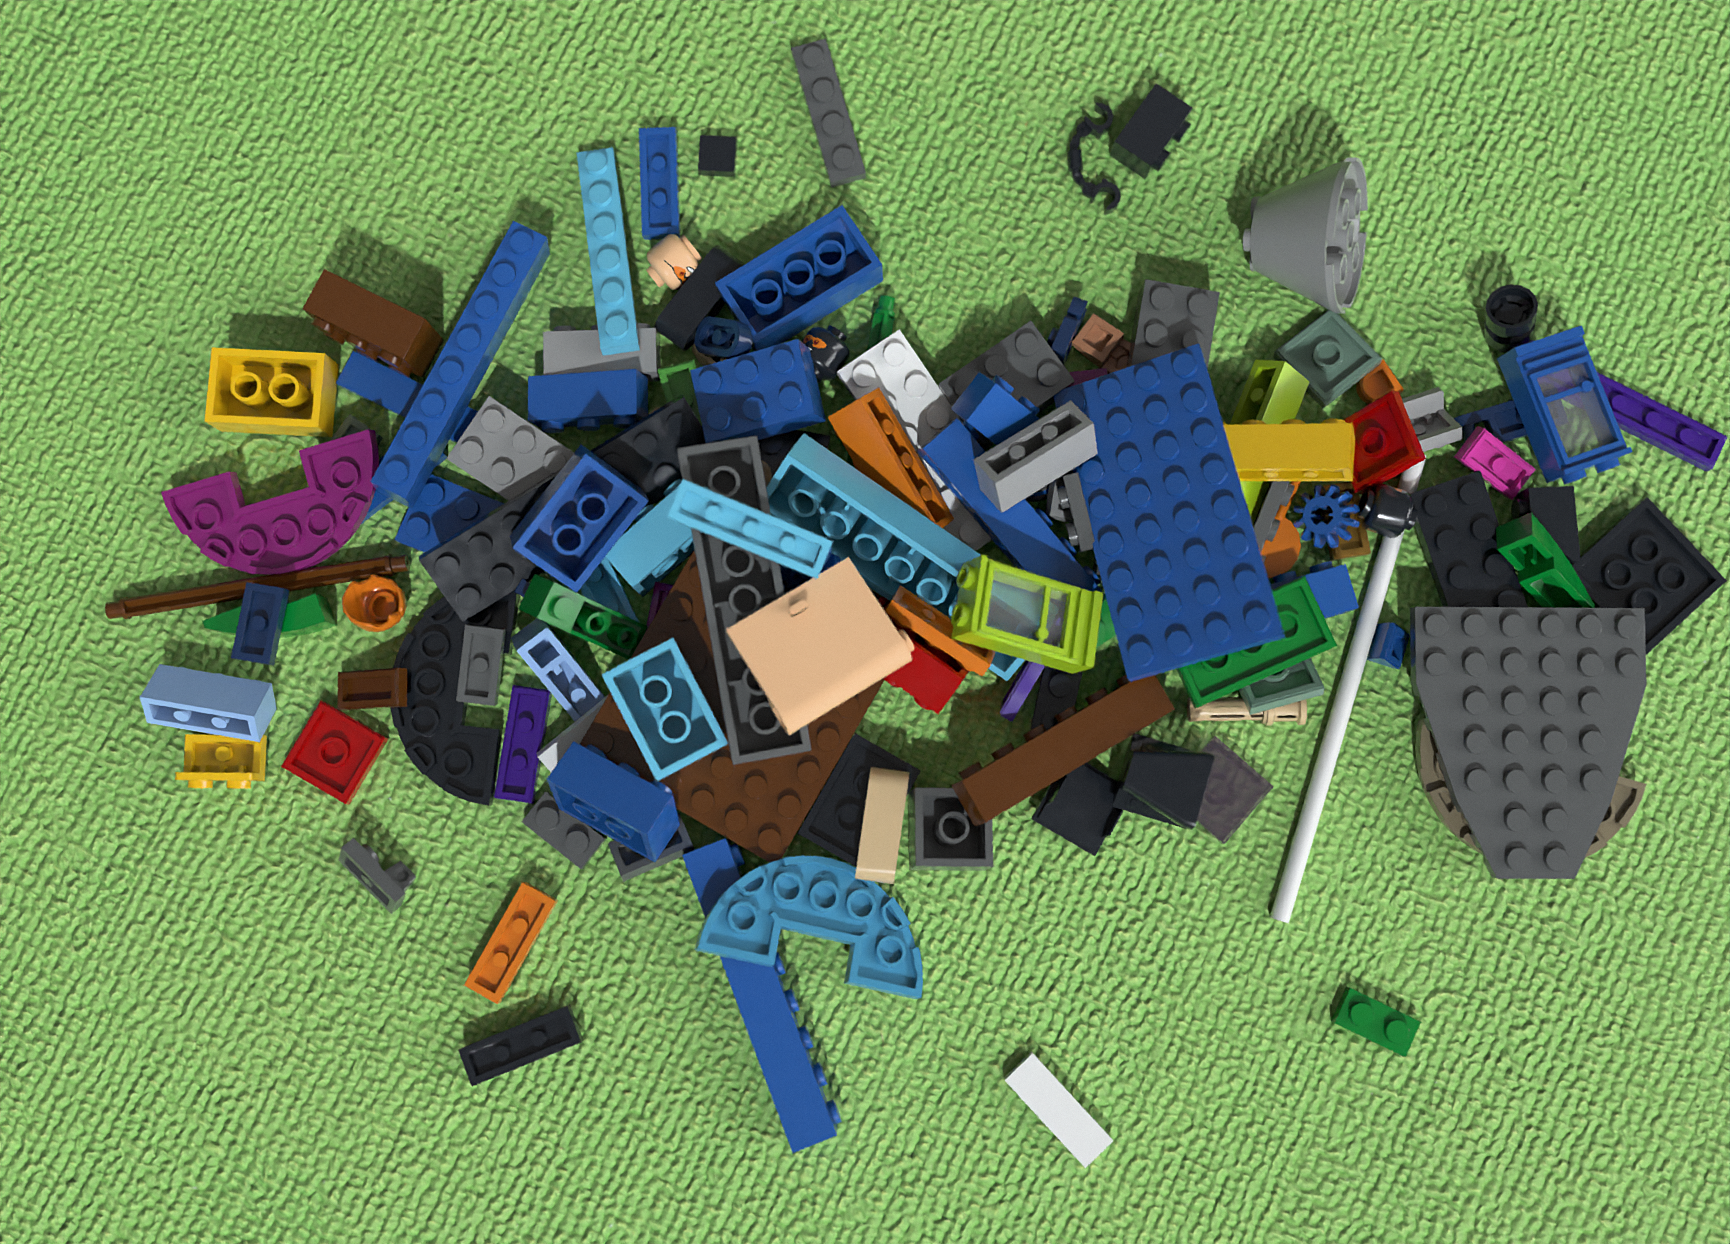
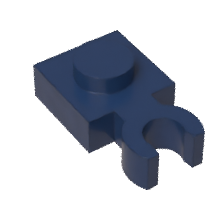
(1061, 338)

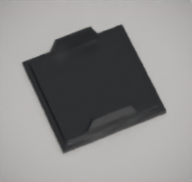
(1080, 808)

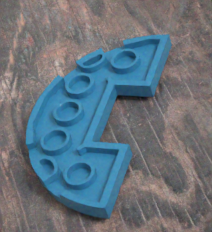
(821, 901)

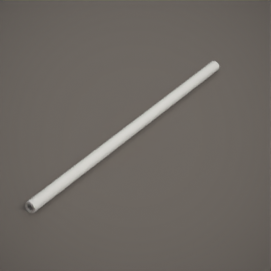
(1340, 713)

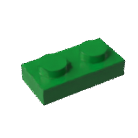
(1375, 1021)

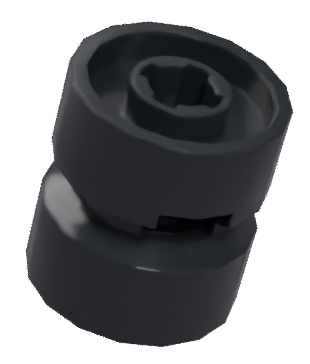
(1510, 317)

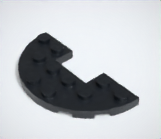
(433, 723)

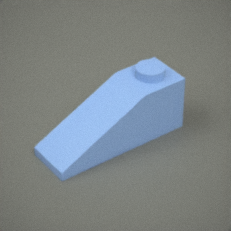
(557, 668)

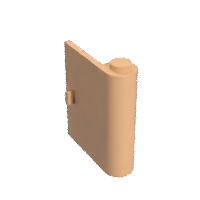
(825, 651)

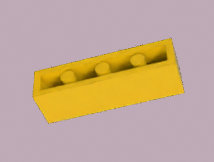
(1293, 450)

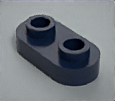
(723, 338)

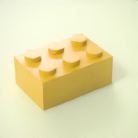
(271, 392)

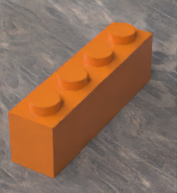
(887, 456)

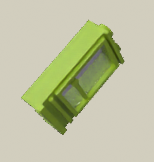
(1026, 615)

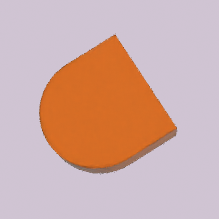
(1377, 383)

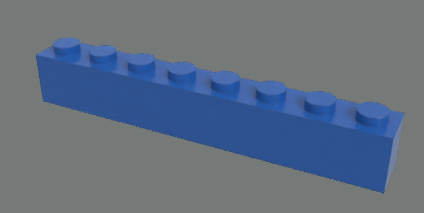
(461, 365)
(769, 1014)

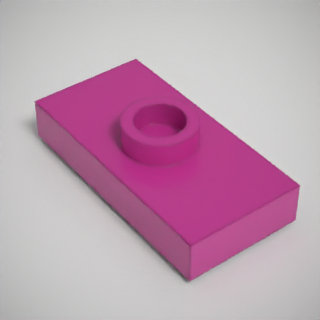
(1495, 461)

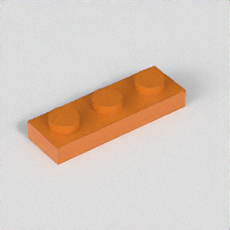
(936, 629)
(511, 942)

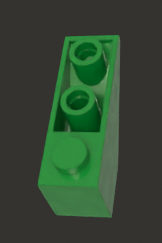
(582, 617)

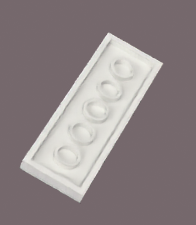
(919, 409)

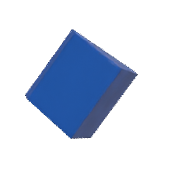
(1388, 645)

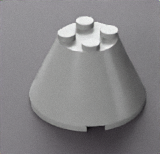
(1311, 234)

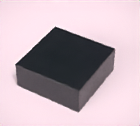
(717, 156)

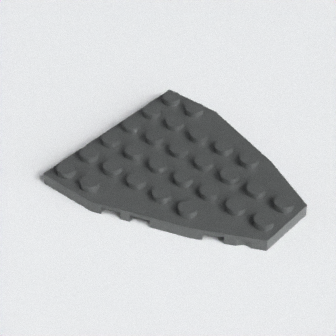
(1530, 723)

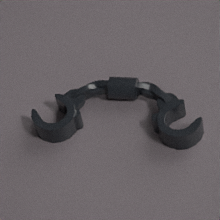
(1075, 161)

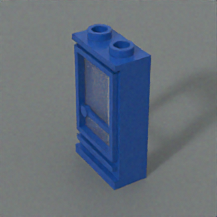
(1563, 406)

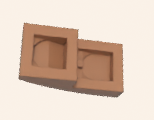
(1102, 344)

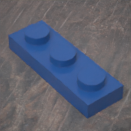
(659, 182)

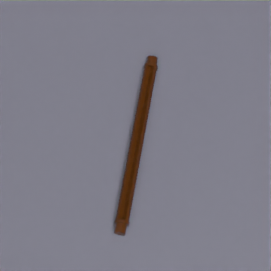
(234, 590)

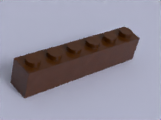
(1061, 748)

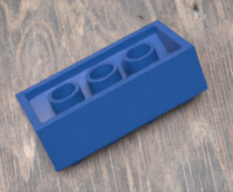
(801, 279)

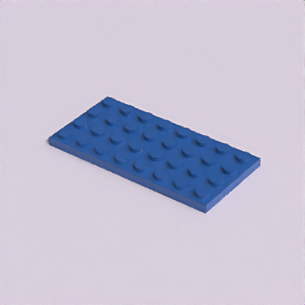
(1171, 518)

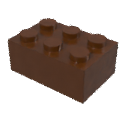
(372, 325)

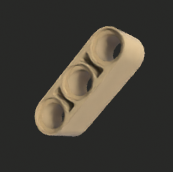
(882, 825)

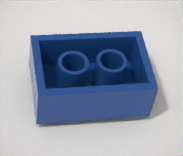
(758, 393)
(578, 518)
(614, 800)

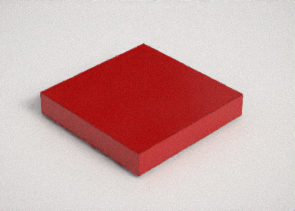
(1383, 442)
(335, 752)

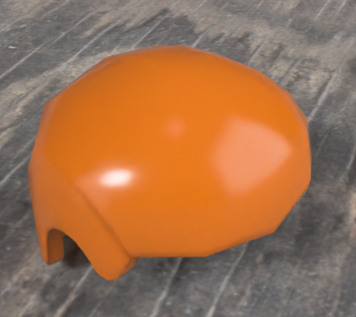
(374, 603)

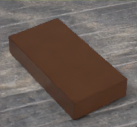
(372, 689)

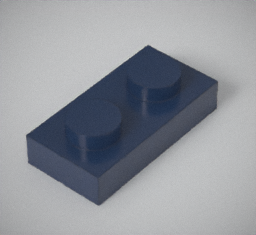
(260, 623)

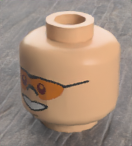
(672, 261)

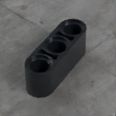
(696, 298)

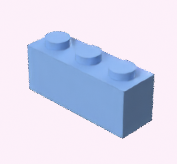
(208, 702)

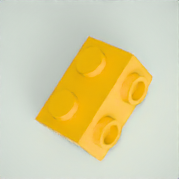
(222, 759)

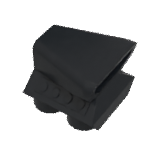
(1163, 781)

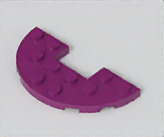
(288, 529)

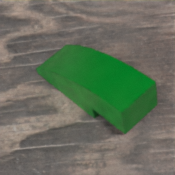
(1541, 564)
(300, 618)

